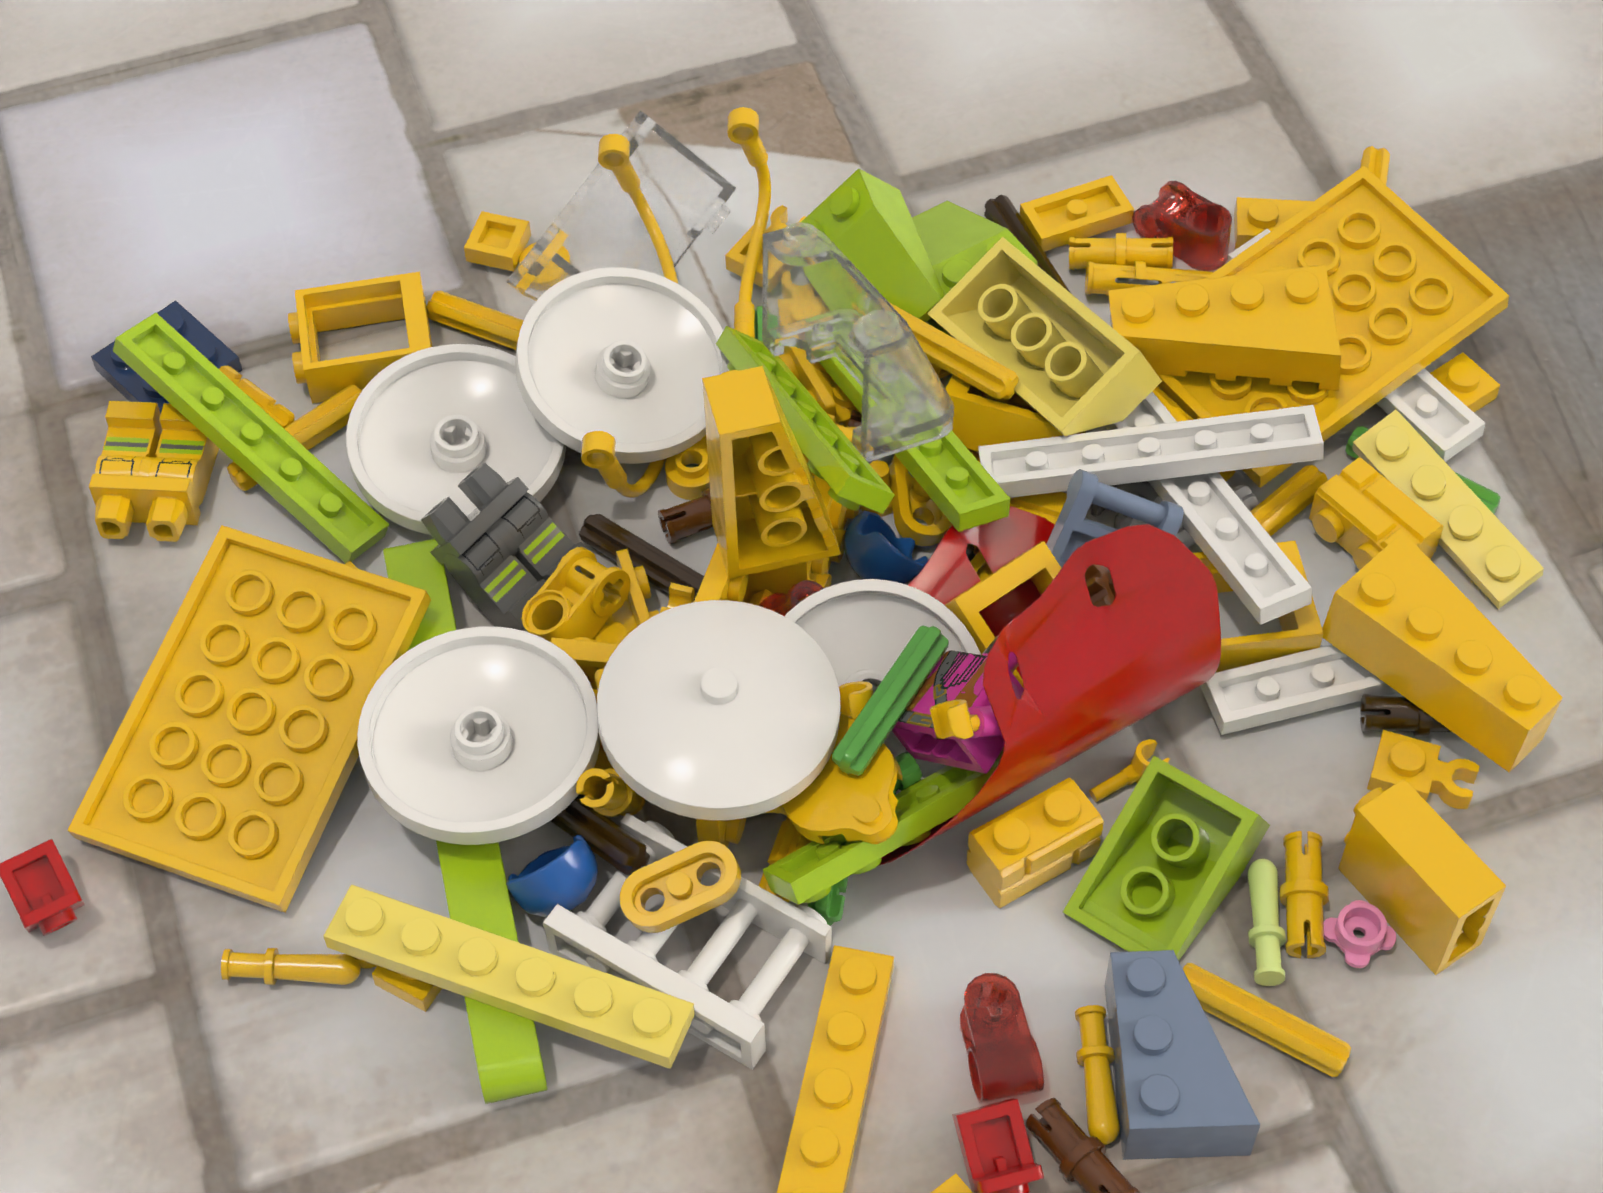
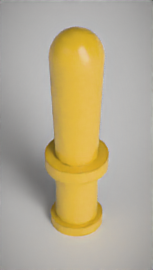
(317, 968)
(1095, 1058)

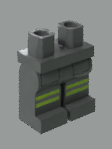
(499, 549)

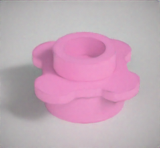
(1367, 919)

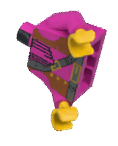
(949, 715)

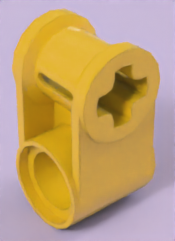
(574, 602)

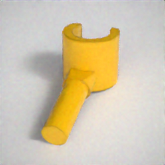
(1128, 774)

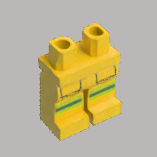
(150, 471)

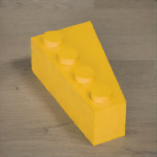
(1236, 326)
(760, 483)
(1441, 653)

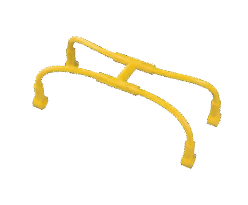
(613, 154)

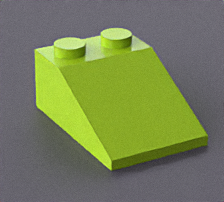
(880, 239)
(957, 241)
(1166, 862)

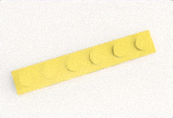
(510, 976)

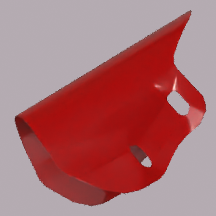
(1079, 663)

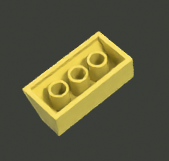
(1063, 353)

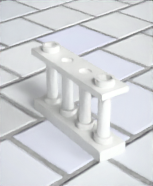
(730, 1026)

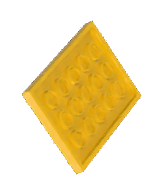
(1395, 300)
(249, 718)

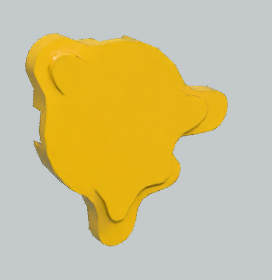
(848, 804)

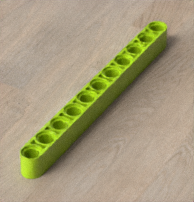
(474, 875)

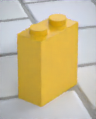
(1420, 875)

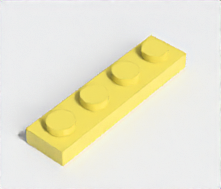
(1470, 530)

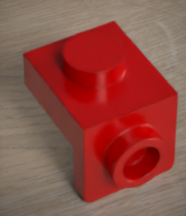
(41, 888)
(996, 1148)

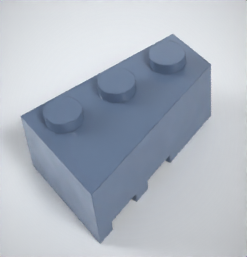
(1169, 1067)

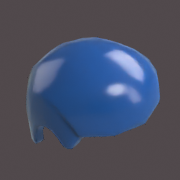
(876, 551)
(556, 877)

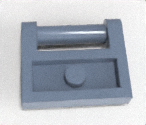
(1083, 489)

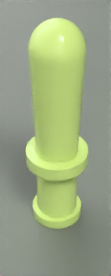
(1266, 933)

